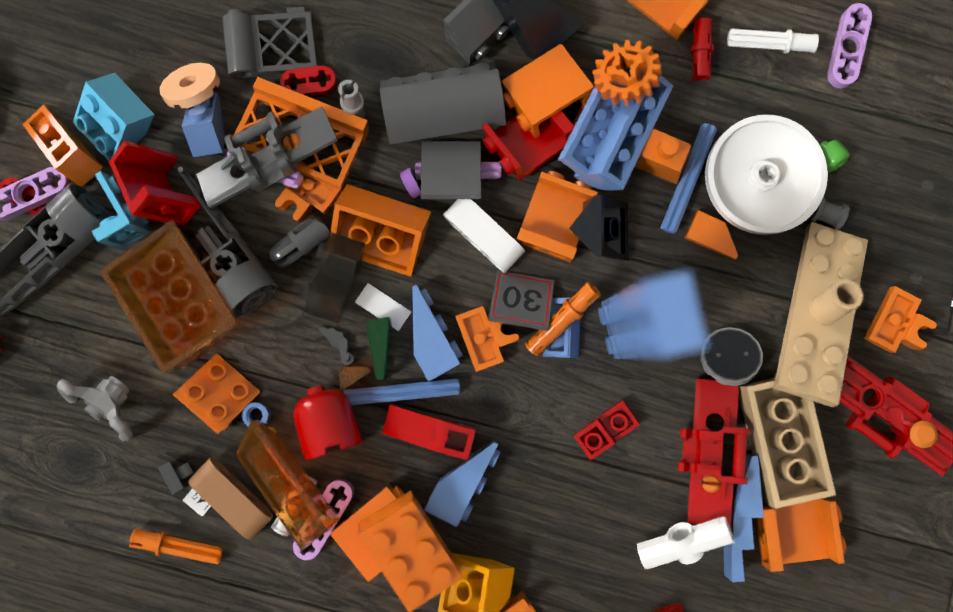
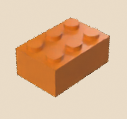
(409, 551)

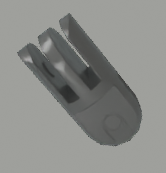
(299, 241)

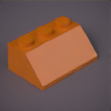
(387, 226)

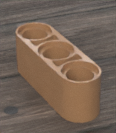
(230, 498)

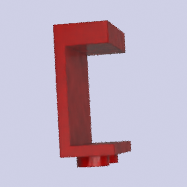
(523, 152)
(145, 187)

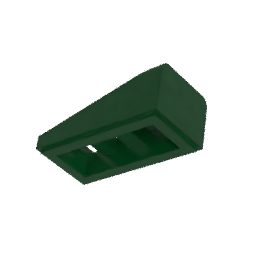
(379, 339)

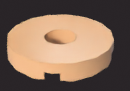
(189, 85)

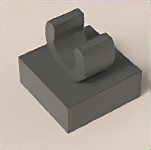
(173, 476)

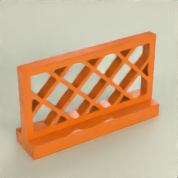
(298, 105)

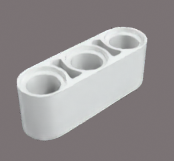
(484, 233)

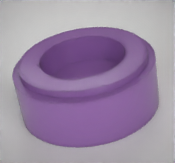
(410, 182)

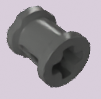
(831, 214)

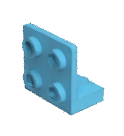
(122, 229)

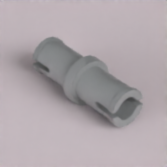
(351, 100)

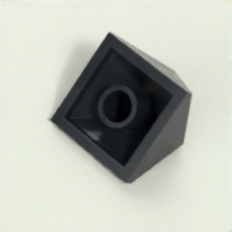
(604, 227)

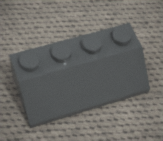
(474, 28)

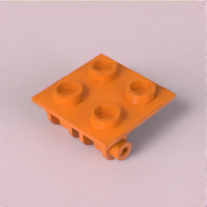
(217, 394)

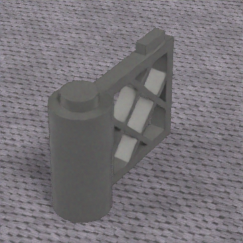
(244, 42)

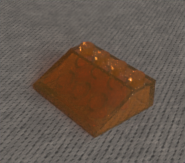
(169, 298)

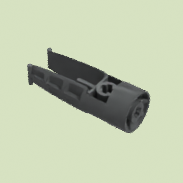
(58, 225)
(245, 283)

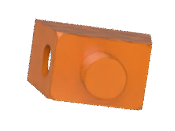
(664, 156)

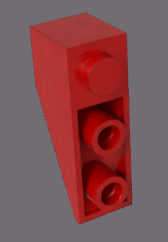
(429, 432)

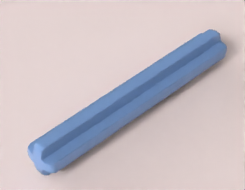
(688, 178)
(403, 391)

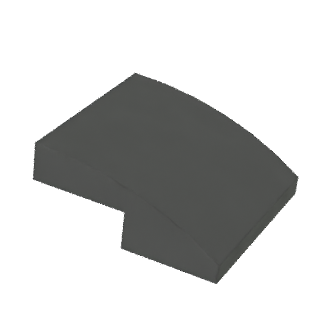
(451, 170)

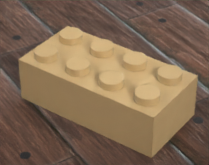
(787, 445)

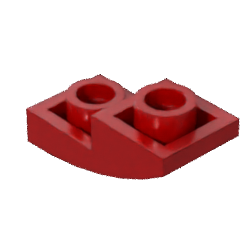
(606, 429)

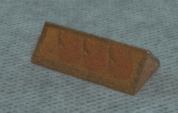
(285, 484)

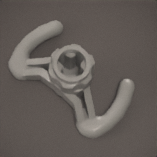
(101, 402)

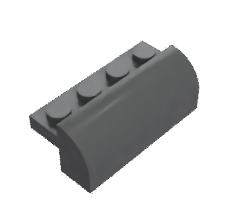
(442, 103)

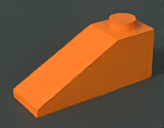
(62, 147)

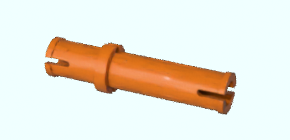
(567, 314)

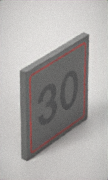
(521, 300)

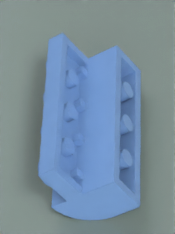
(612, 137)

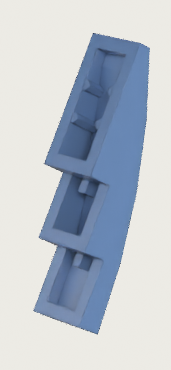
(745, 506)

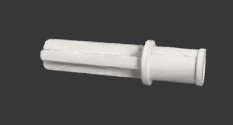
(773, 40)

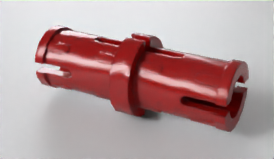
(702, 49)

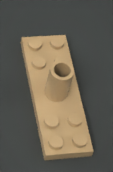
(821, 315)

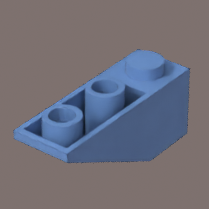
(430, 344)
(455, 489)

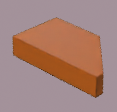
(711, 234)

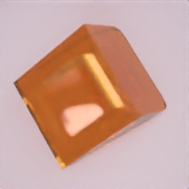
(351, 375)

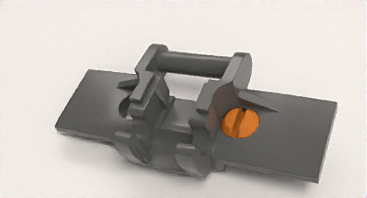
(270, 164)

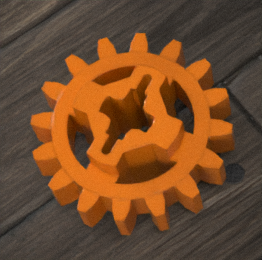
(639, 63)

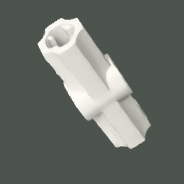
(685, 543)

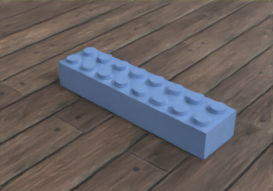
(654, 319)

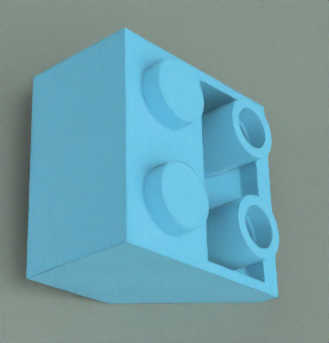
(111, 114)

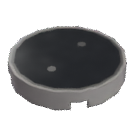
(732, 356)

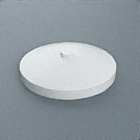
(766, 174)

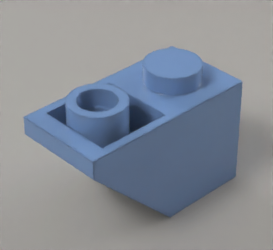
(204, 127)

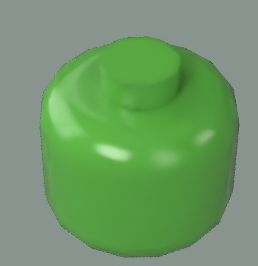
(835, 154)

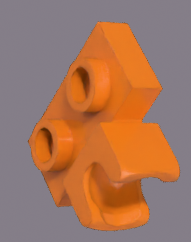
(306, 196)
(898, 322)
(483, 338)

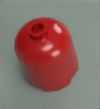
(325, 421)

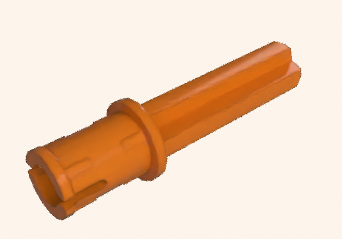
(174, 546)

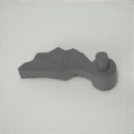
(339, 342)

